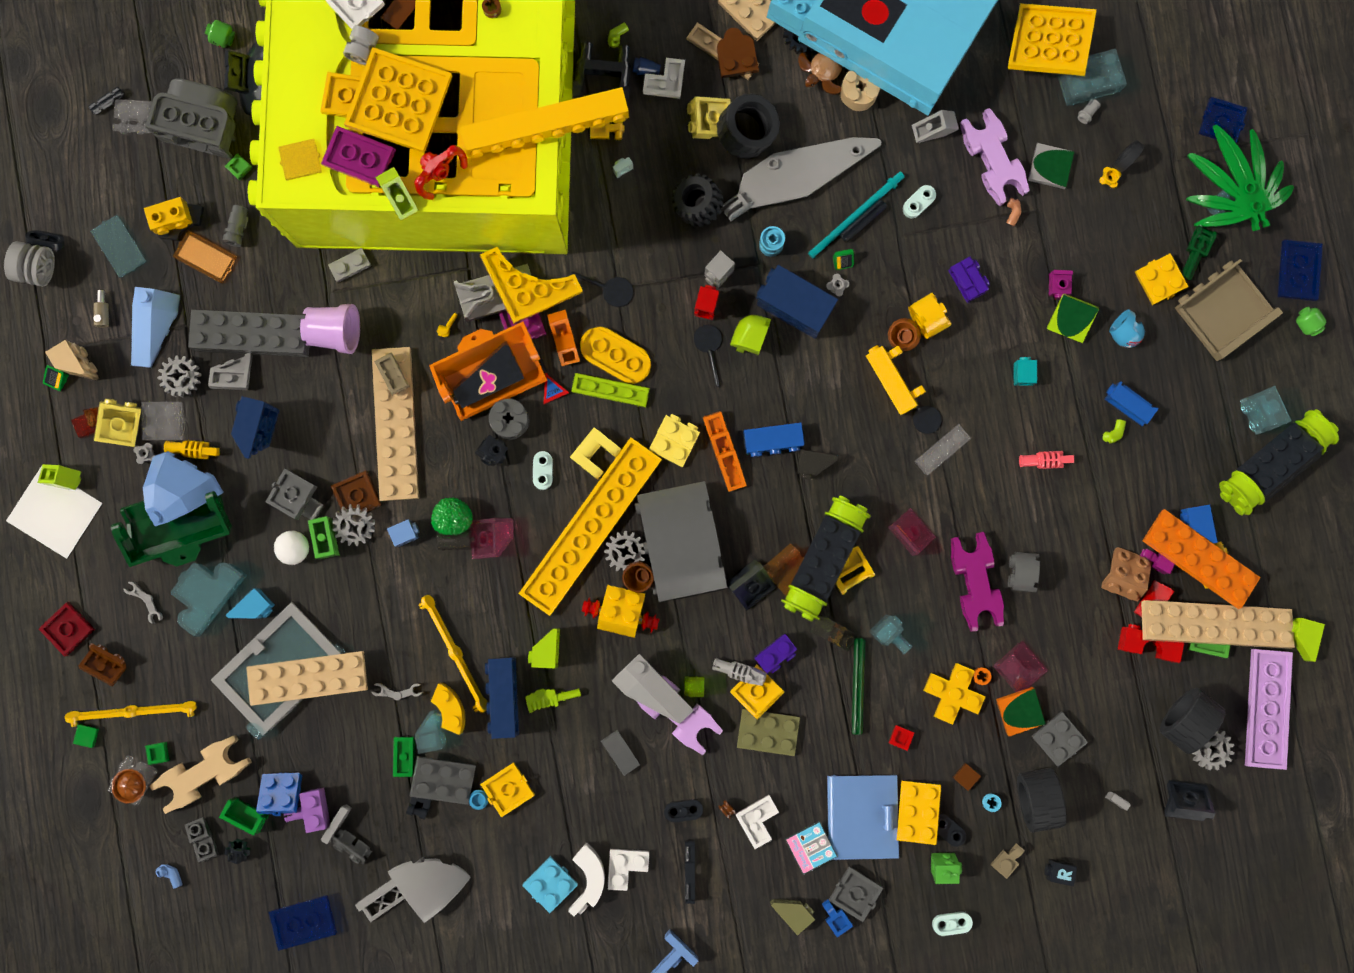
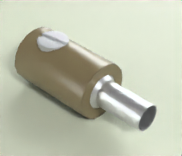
(101, 311)

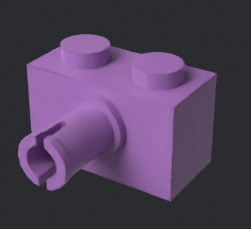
(312, 810)

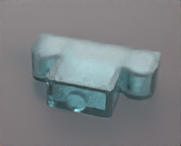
(205, 594)

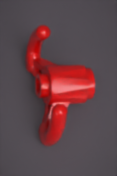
(437, 168)

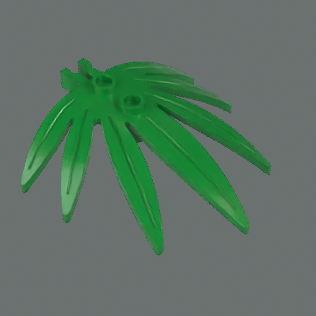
(1250, 195)

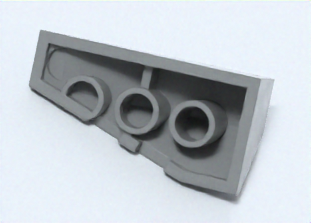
(649, 688)

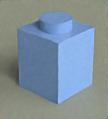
(403, 532)

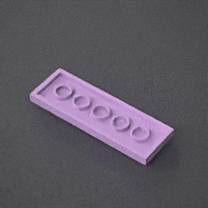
(1268, 709)

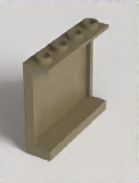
(1226, 310)

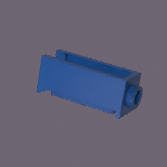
(1130, 403)

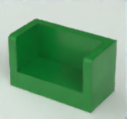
(243, 816)

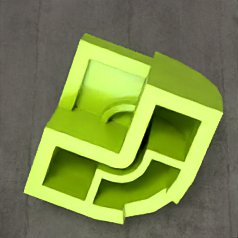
(750, 334)

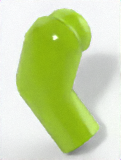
(615, 33)
(1116, 434)

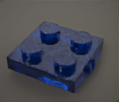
(1225, 115)

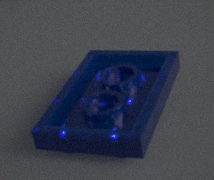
(1300, 270)
(302, 922)

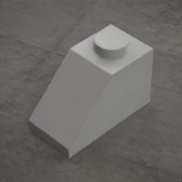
(935, 126)

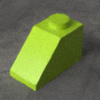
(397, 193)
(59, 477)
(1307, 637)

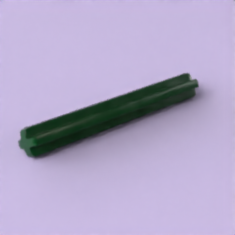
(858, 686)

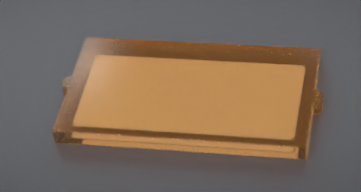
(204, 256)

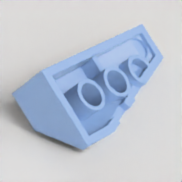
(151, 319)

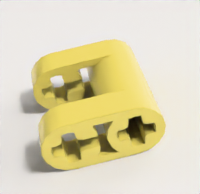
(588, 448)

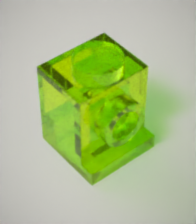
(694, 686)

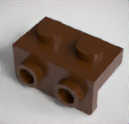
(103, 664)

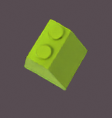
(546, 651)

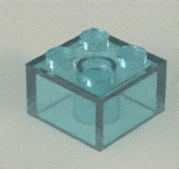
(1265, 410)

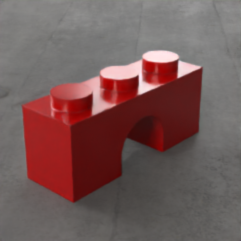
(1132, 641)

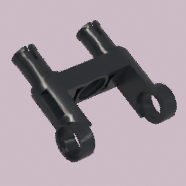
(586, 65)

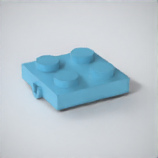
(550, 884)

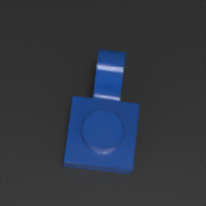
(837, 919)

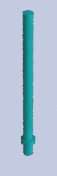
(891, 183)

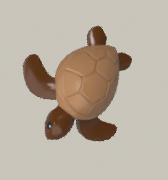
(823, 70)

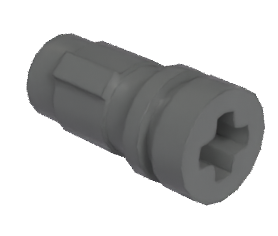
(236, 223)

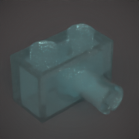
(889, 631)

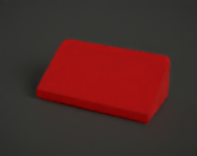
(1156, 592)

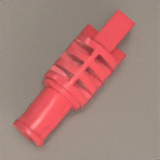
(1046, 460)

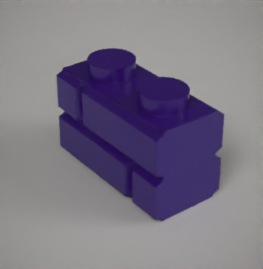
(969, 279)

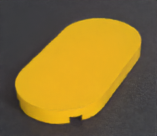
(615, 355)

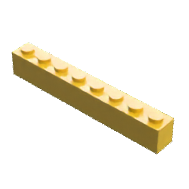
(544, 122)

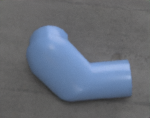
(171, 873)

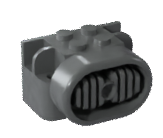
(194, 117)

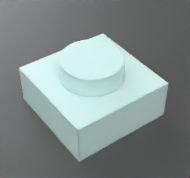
(622, 166)

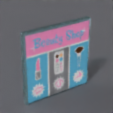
(811, 847)

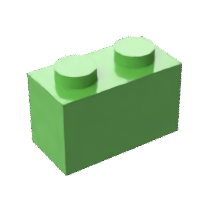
(323, 537)

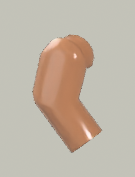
(1016, 211)

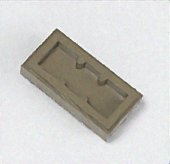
(392, 374)

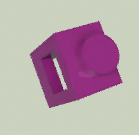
(1057, 276)

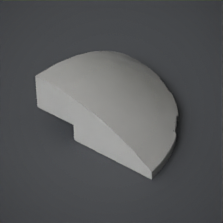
(428, 885)

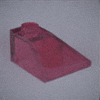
(491, 537)
(1020, 667)

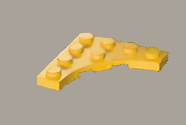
(523, 293)

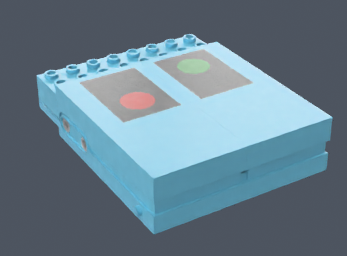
(895, 44)

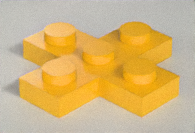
(954, 693)

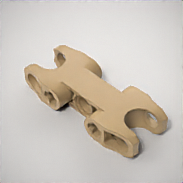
(185, 782)

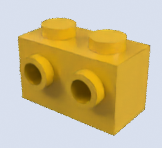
(168, 216)

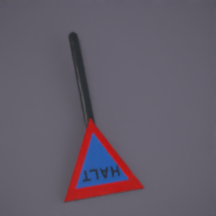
(552, 389)

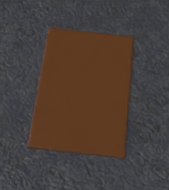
(398, 12)

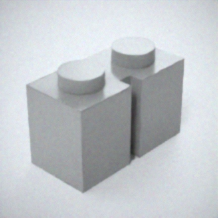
(719, 269)

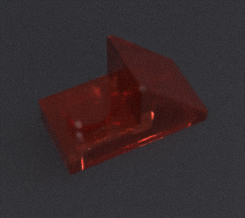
(86, 423)

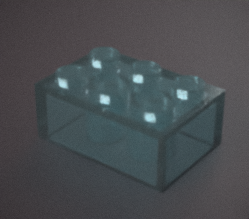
(1102, 78)

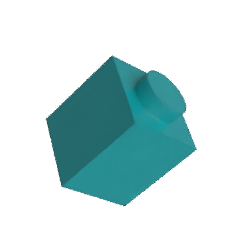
(1025, 372)

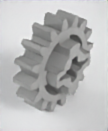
(172, 371)
(356, 517)
(629, 542)
(1220, 751)

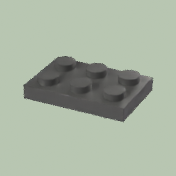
(442, 780)

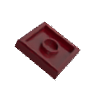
(66, 629)

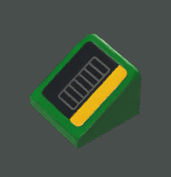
(843, 259)
(54, 378)

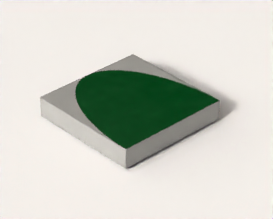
(1051, 166)

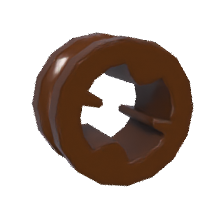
(495, 13)
(727, 809)

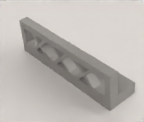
(381, 891)

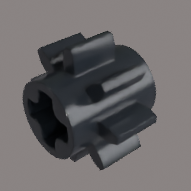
(237, 851)

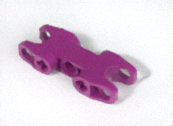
(974, 568)

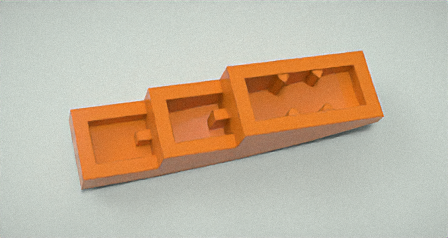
(724, 451)

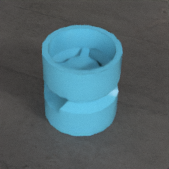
(771, 241)

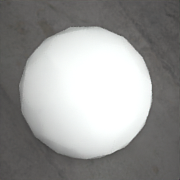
(291, 547)

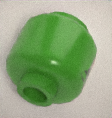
(220, 34)
(1311, 321)

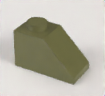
(794, 913)

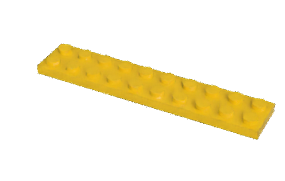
(590, 526)

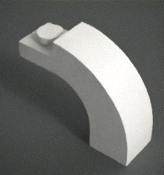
(593, 868)

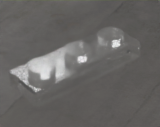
(942, 449)

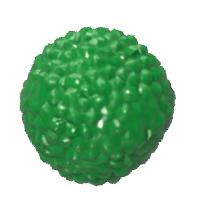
(451, 516)

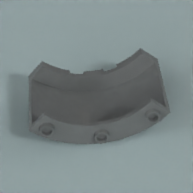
(681, 541)

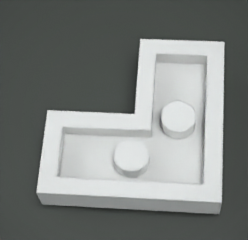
(666, 85)
(752, 818)
(621, 863)

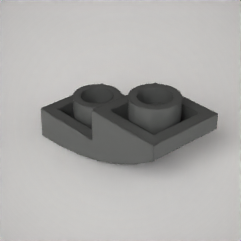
(620, 753)
(202, 840)

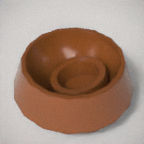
(904, 334)
(128, 786)

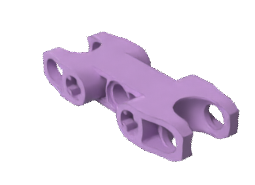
(989, 146)
(689, 727)

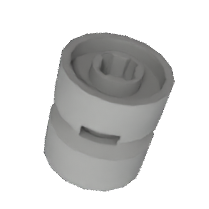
(361, 44)

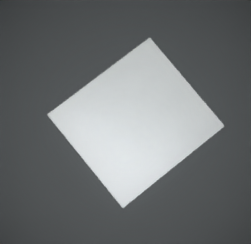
(54, 515)

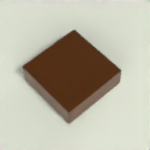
(966, 777)

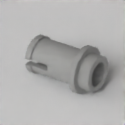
(1086, 114)

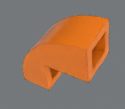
(563, 338)

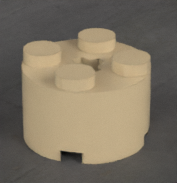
(853, 97)

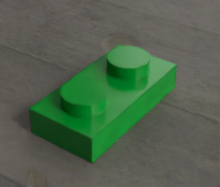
(403, 757)

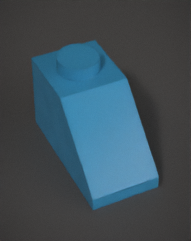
(253, 605)

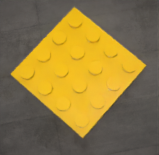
(1052, 39)
(398, 100)

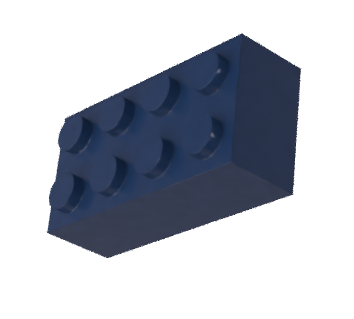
(503, 697)

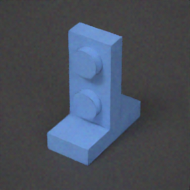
(673, 958)

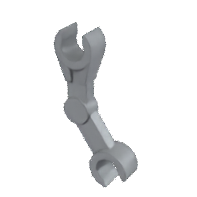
(148, 599)
(396, 695)

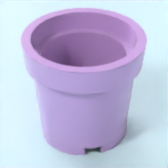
(332, 327)

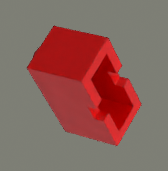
(706, 302)

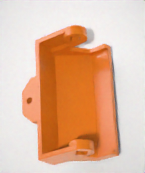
(475, 349)

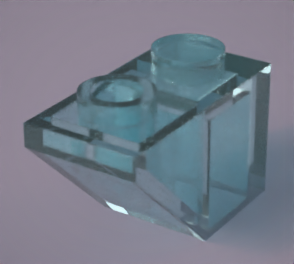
(429, 733)

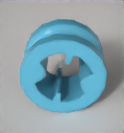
(987, 806)

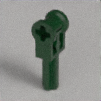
(1199, 247)

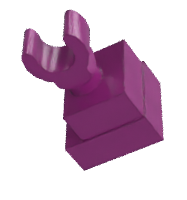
(1160, 563)

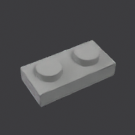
(349, 265)

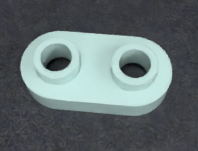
(920, 201)
(543, 470)
(951, 923)

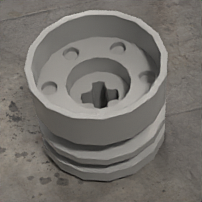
(29, 263)

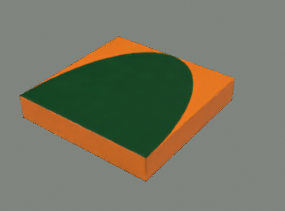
(1020, 711)

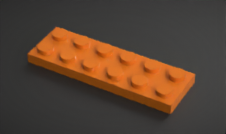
(1201, 559)

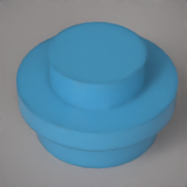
(478, 799)

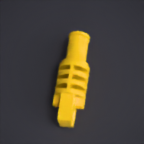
(192, 449)

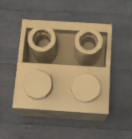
(72, 360)

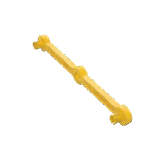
(454, 652)
(130, 711)

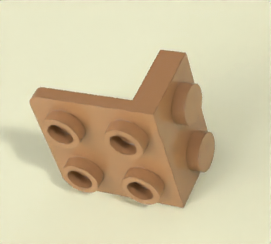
(1128, 575)

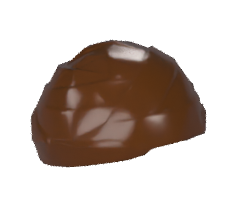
(638, 577)

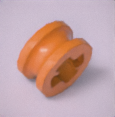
(979, 681)

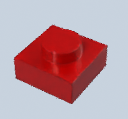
(901, 737)

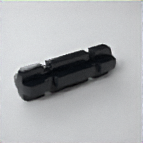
(106, 100)

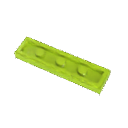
(610, 390)

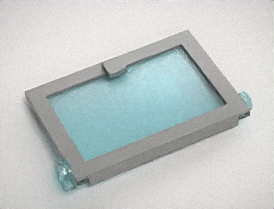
(284, 639)

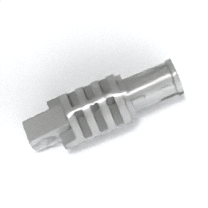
(740, 672)

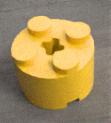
(929, 315)

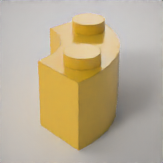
(450, 707)

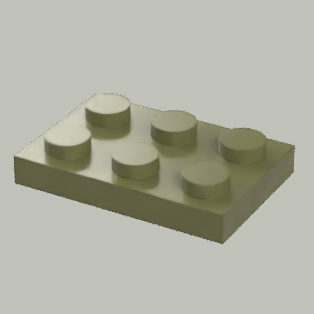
(769, 733)

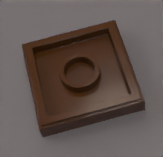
(357, 491)

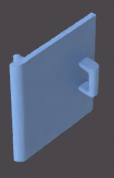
(863, 816)

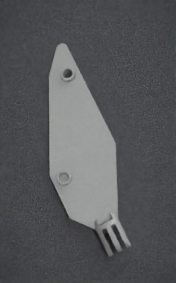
(796, 173)

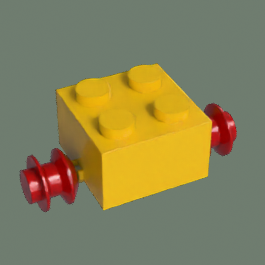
(620, 612)

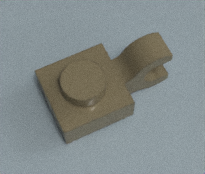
(1006, 862)

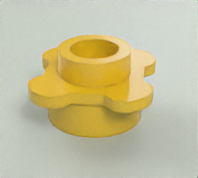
(1115, 174)

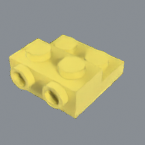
(705, 115)
(117, 423)
(674, 440)

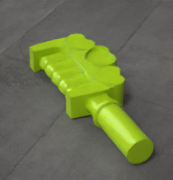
(545, 698)

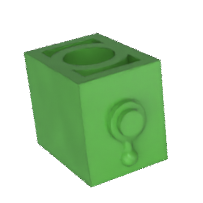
(945, 868)

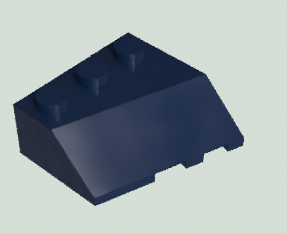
(253, 425)

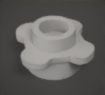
(832, 285)
(139, 453)

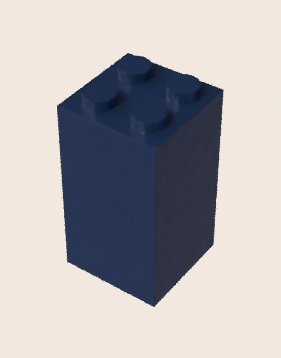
(795, 301)

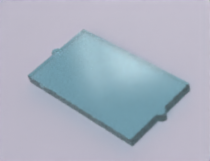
(118, 246)

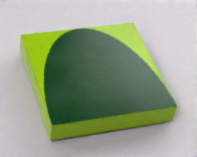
(1072, 318)

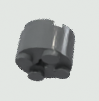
(502, 410)
(1024, 571)

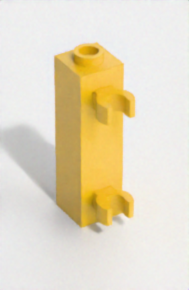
(892, 380)

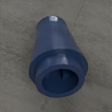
(642, 65)

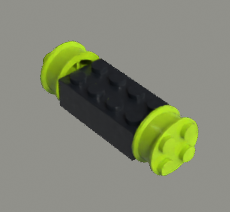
(1279, 462)
(826, 558)

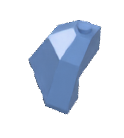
(175, 488)

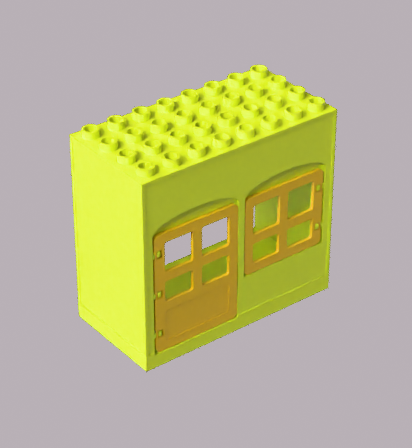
(504, 68)

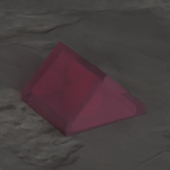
(911, 532)

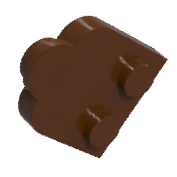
(736, 54)

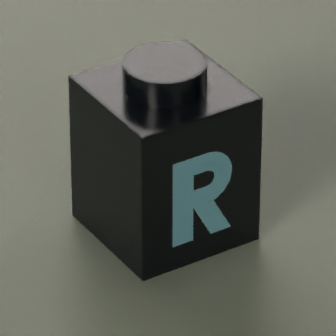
(1060, 872)

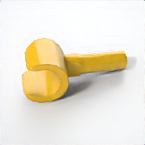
(445, 330)

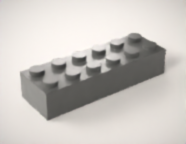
(247, 333)

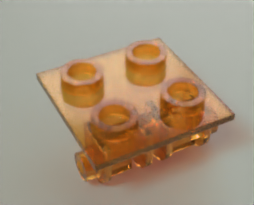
(784, 567)

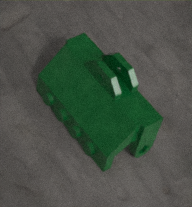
(173, 541)

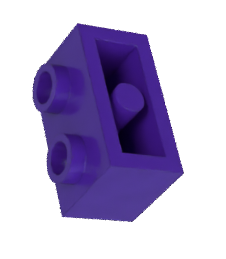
(775, 653)

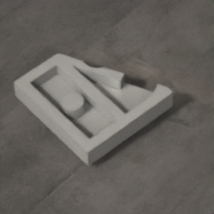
(232, 374)

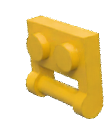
(854, 561)

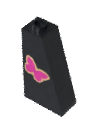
(490, 376)

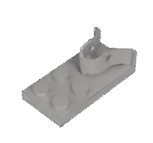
(480, 296)

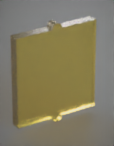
(300, 159)

